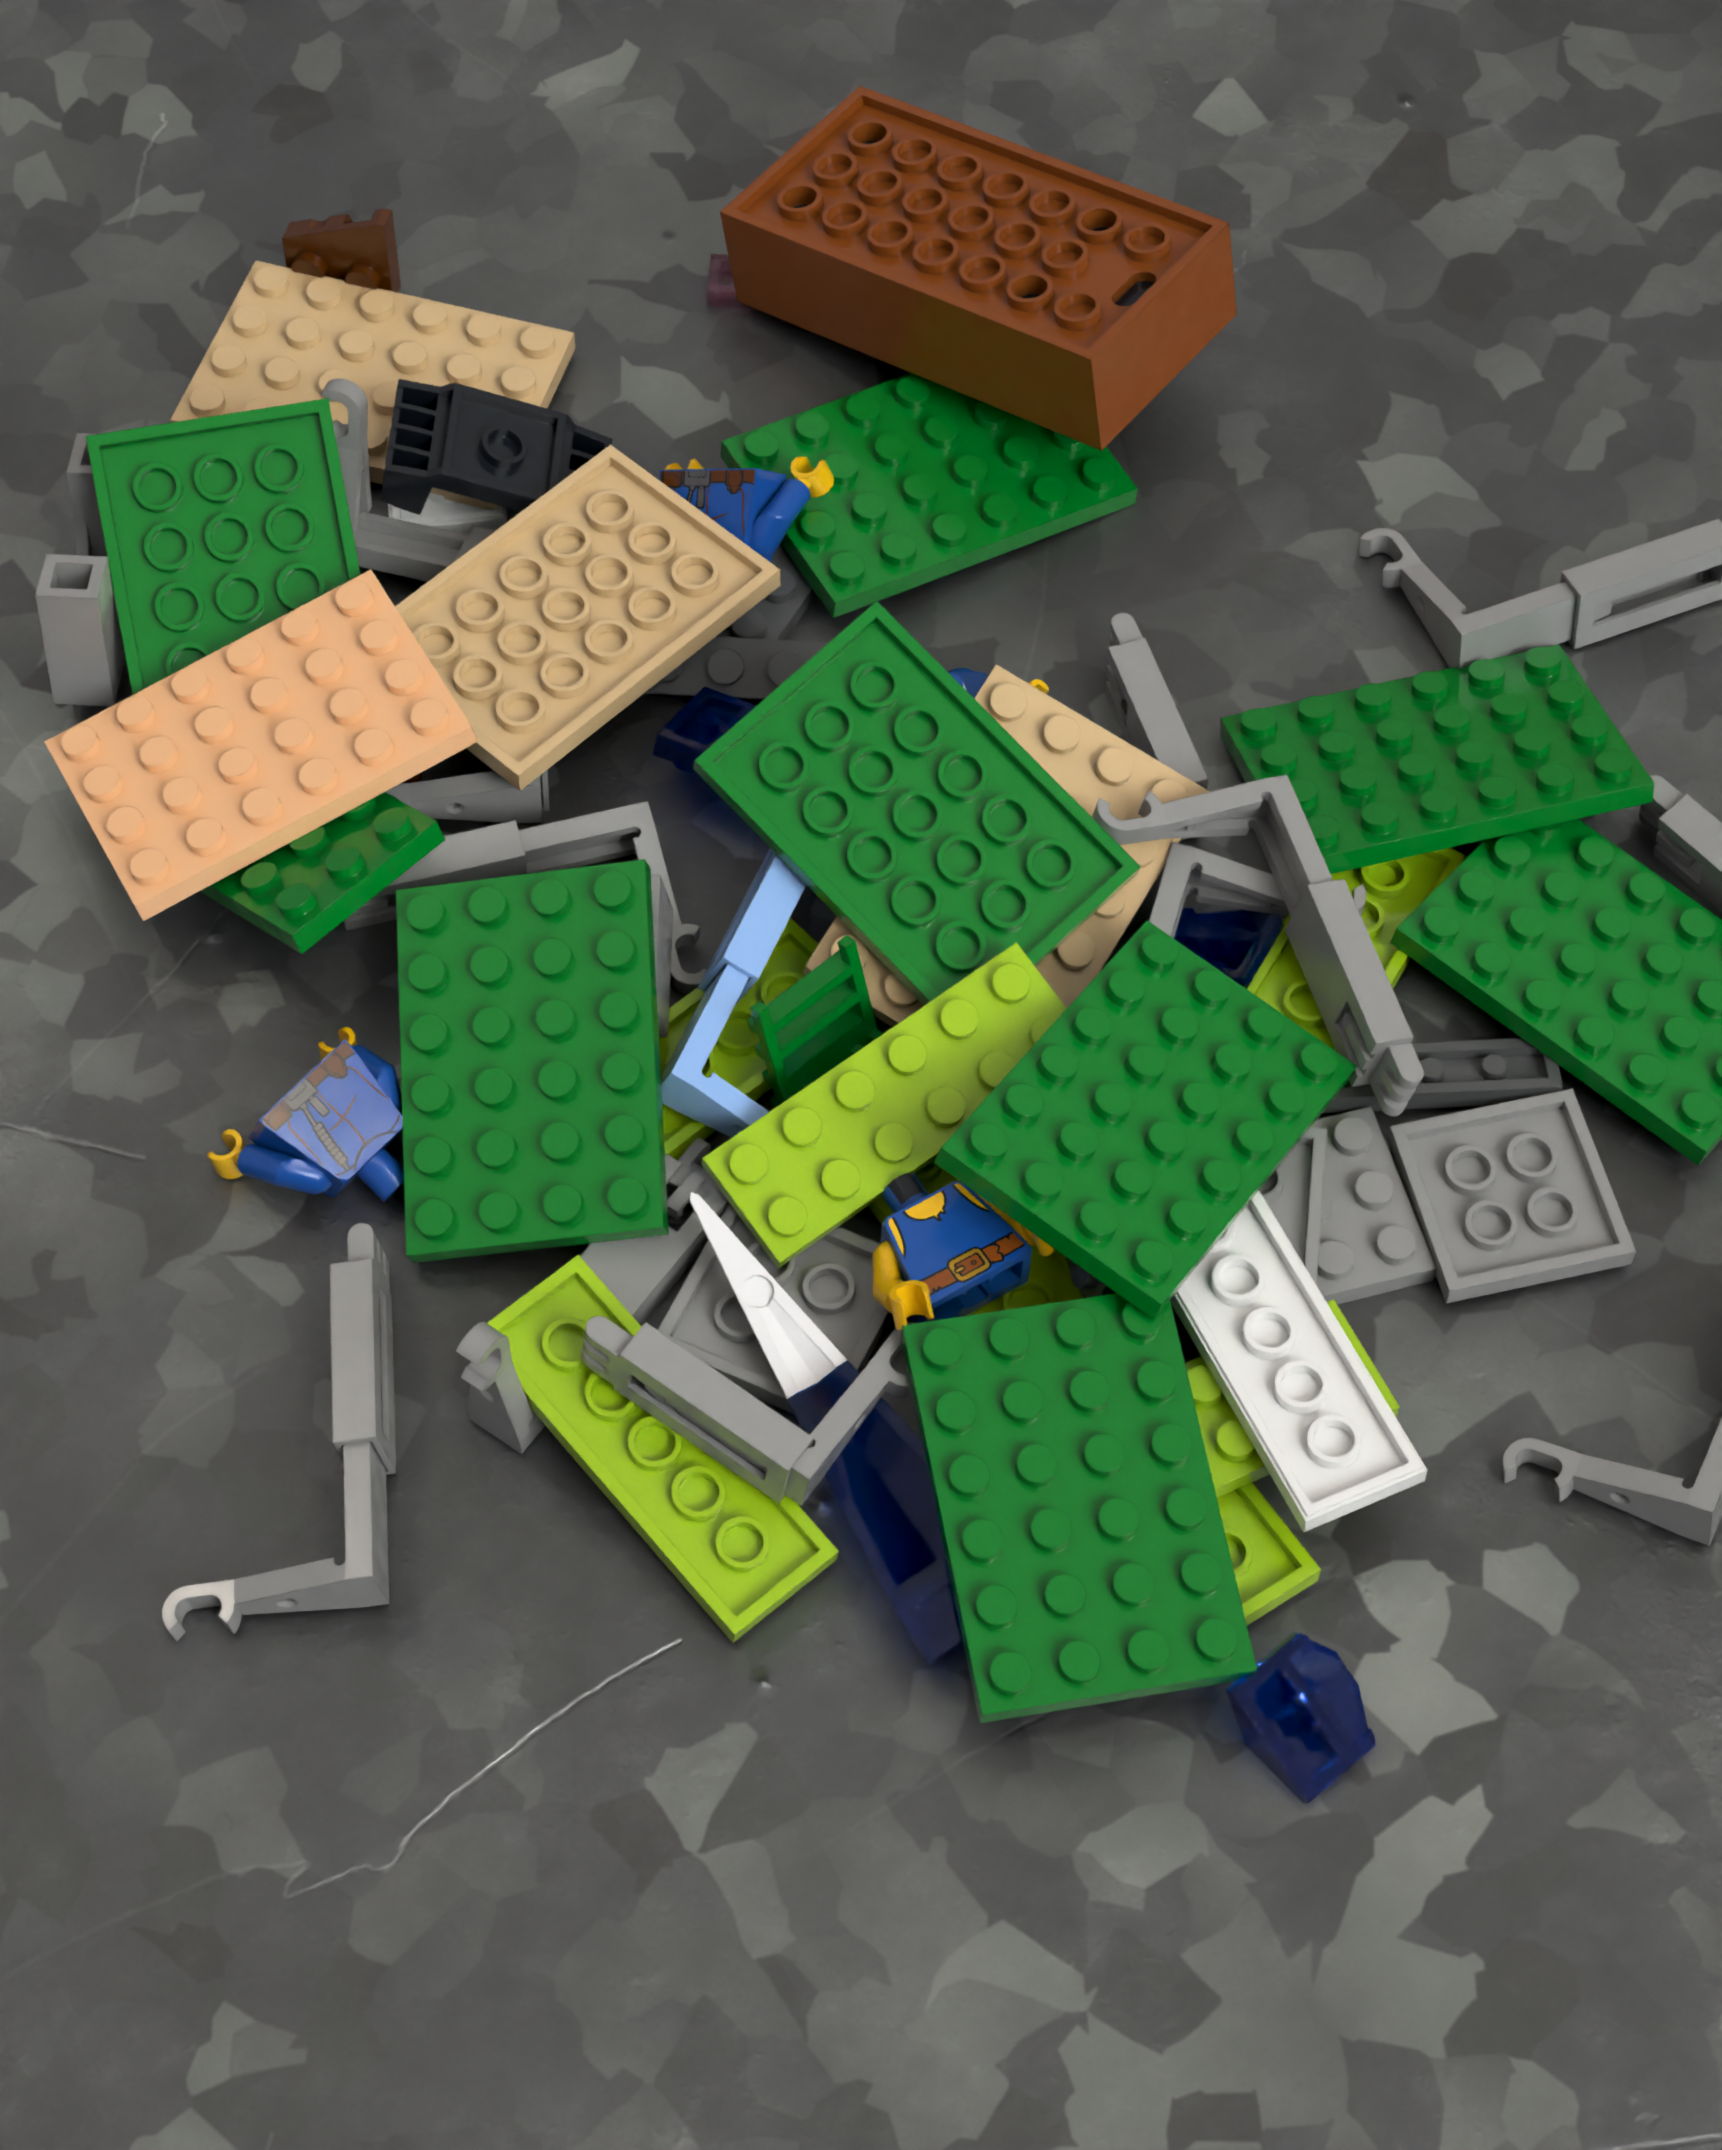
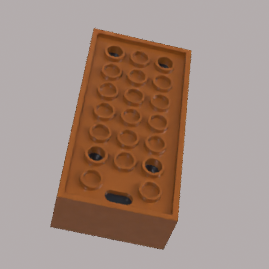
(982, 265)

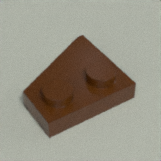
(346, 250)

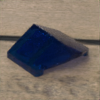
(1230, 939)
(1302, 1715)

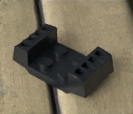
(478, 447)

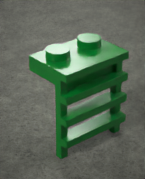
(814, 1023)

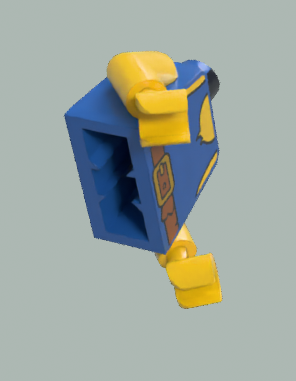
(946, 1252)

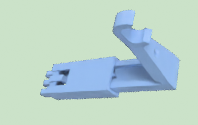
(727, 979)

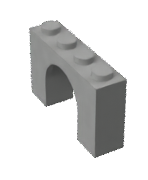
(79, 602)

